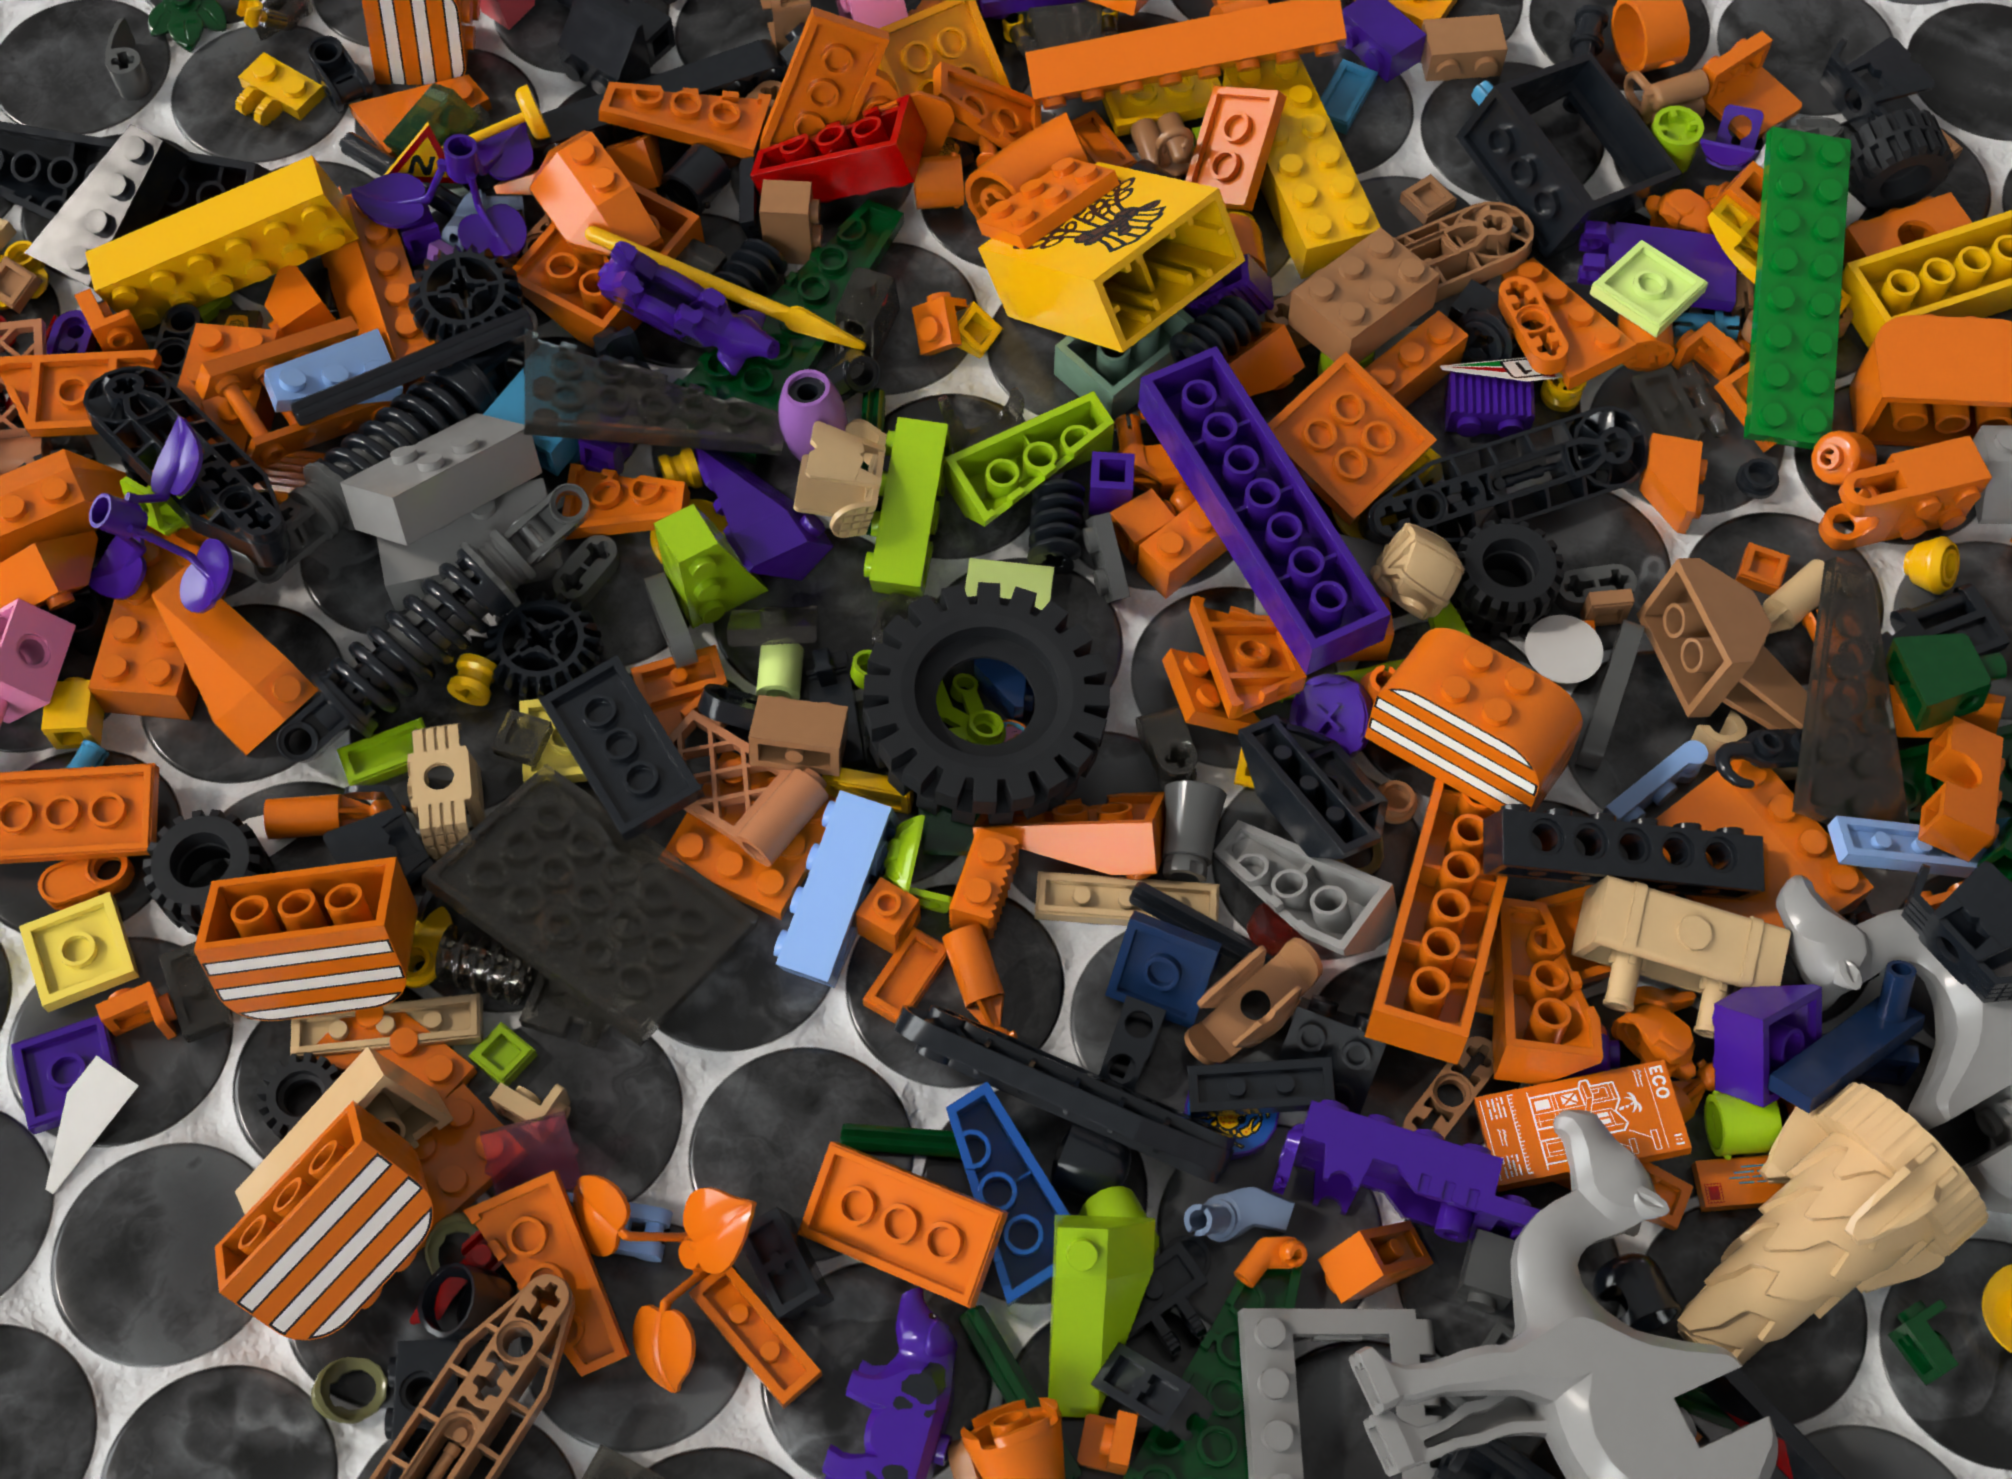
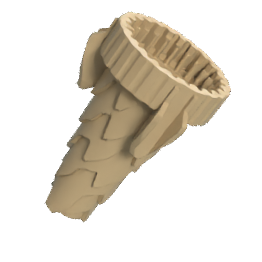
(1860, 1208)

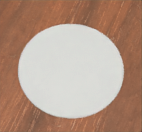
(1564, 649)

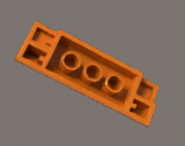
(373, 283)

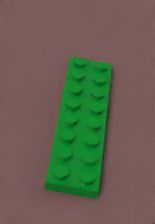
(1797, 288)

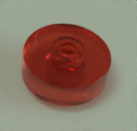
(1270, 929)

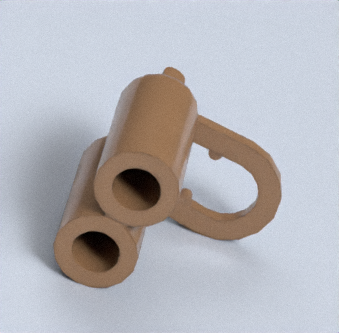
(1679, 90)
(1164, 142)

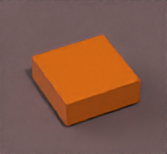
(1762, 569)

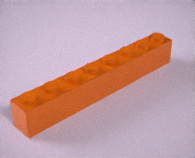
(1185, 50)

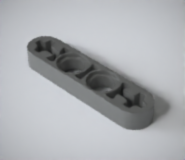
(1610, 695)

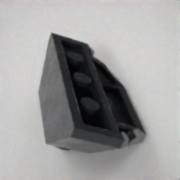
(1313, 788)

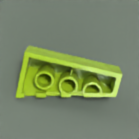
(1011, 464)

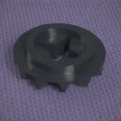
(1484, 323)

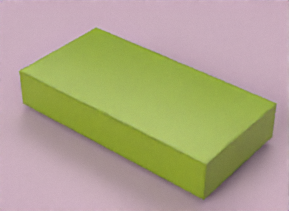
(380, 756)

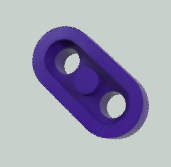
(66, 329)

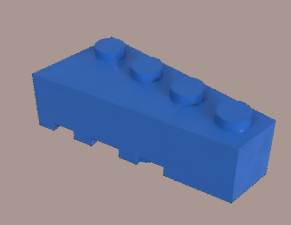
(1008, 1177)

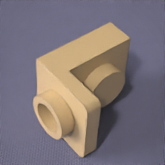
(524, 1105)

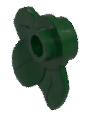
(186, 20)

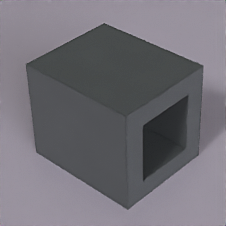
(1486, 1272)

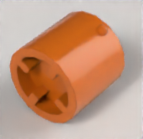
(939, 182)
(1651, 352)

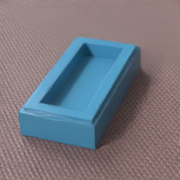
(1347, 94)

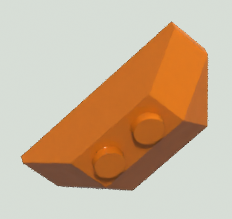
(586, 188)
(51, 499)

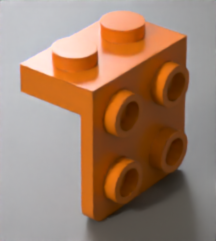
(1742, 81)

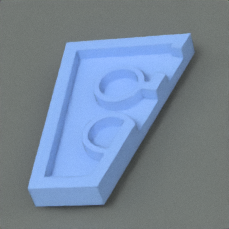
(326, 368)

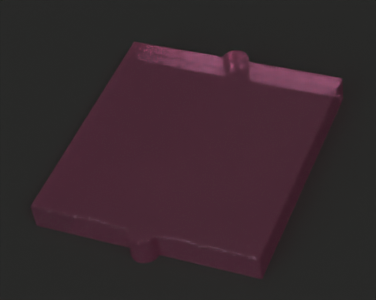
(530, 1150)

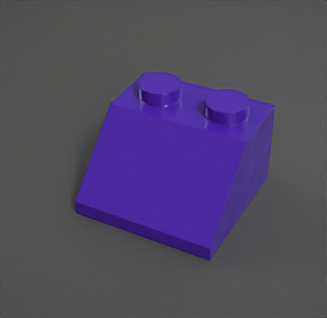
(1760, 1033)

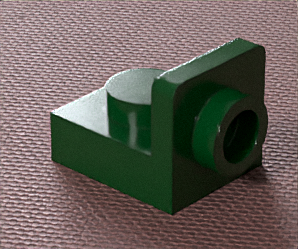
(1920, 1344)

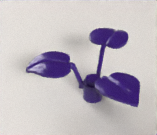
(399, 198)
(123, 564)

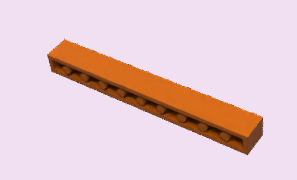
(1404, 371)

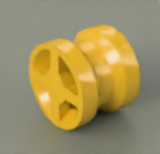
(1557, 398)
(681, 468)
(472, 680)

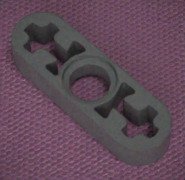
(670, 620)

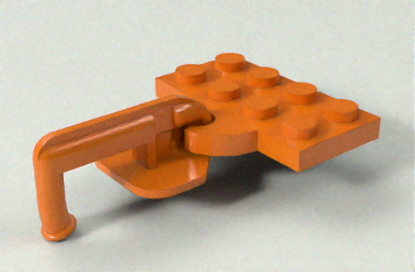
(838, 78)

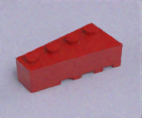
(850, 158)

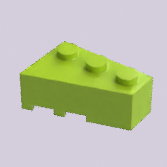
(703, 567)

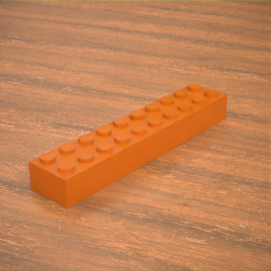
(137, 660)

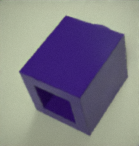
(1110, 481)

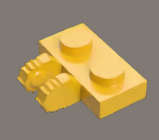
(274, 89)

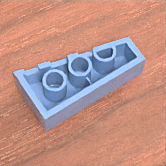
(835, 888)

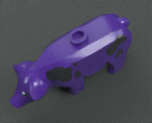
(683, 308)
(907, 1401)

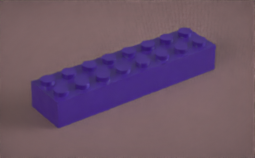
(1263, 510)

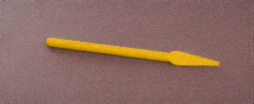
(795, 317)

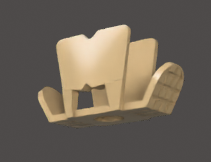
(833, 479)
(443, 811)

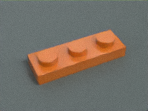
(756, 1335)

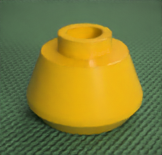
(1933, 564)

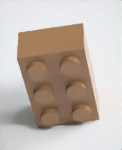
(1363, 297)

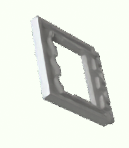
(1271, 1382)

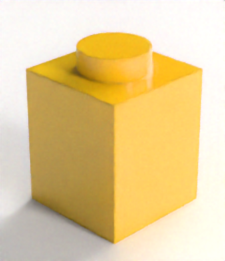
(72, 715)

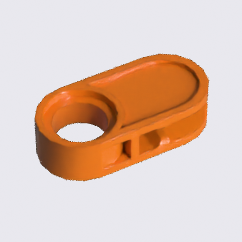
(78, 881)

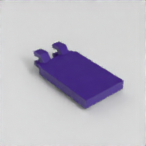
(1690, 249)

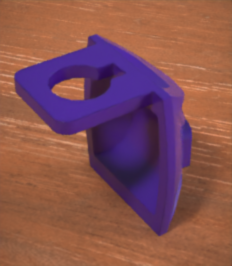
(1731, 156)

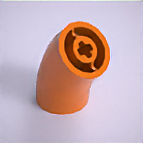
(1022, 161)

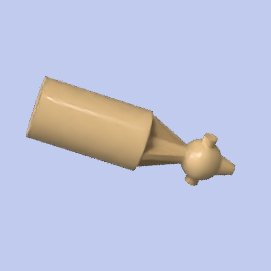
(1795, 598)

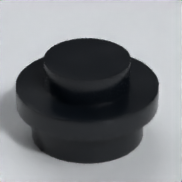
(1757, 478)

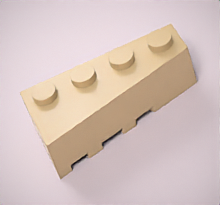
(377, 1086)

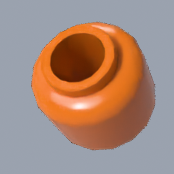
(1841, 454)

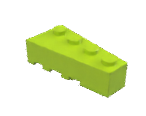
(908, 507)

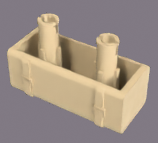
(1675, 943)

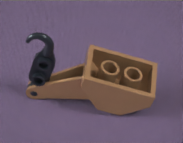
(1713, 652)

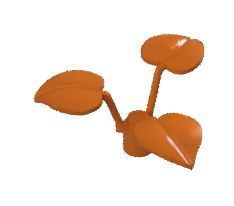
(712, 1240)

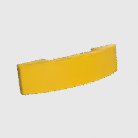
(1731, 228)

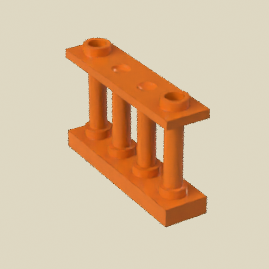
(246, 367)

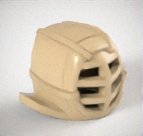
(1418, 571)

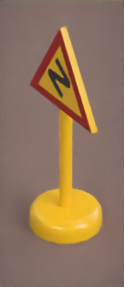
(424, 150)

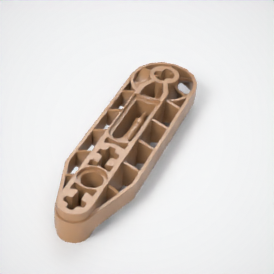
(1457, 246)
(470, 1417)

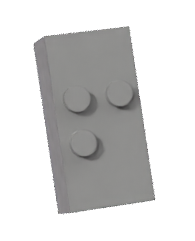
(440, 478)
(409, 565)

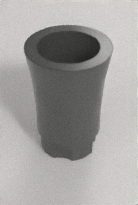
(1190, 829)

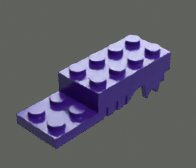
(1415, 1170)

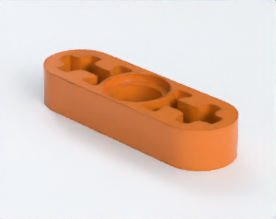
(1532, 340)

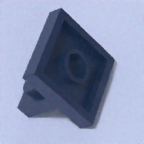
(1164, 967)

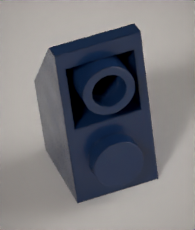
(1004, 687)

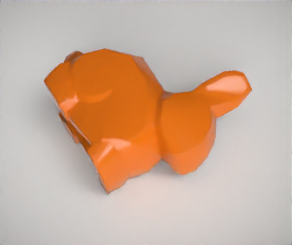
(1683, 209)
(1656, 1032)

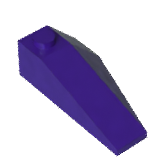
(761, 520)

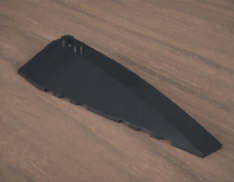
(47, 166)

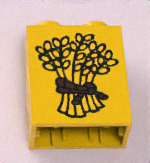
(1119, 261)

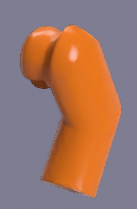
(1270, 1253)

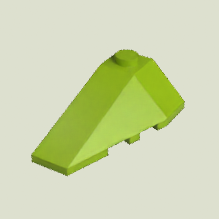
(1096, 1294)

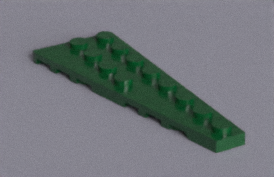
(816, 287)

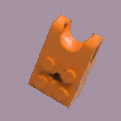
(1908, 495)

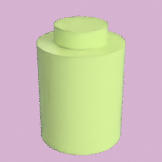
(780, 670)

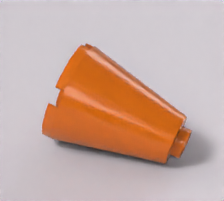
(1017, 1441)

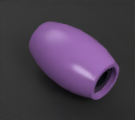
(804, 400)

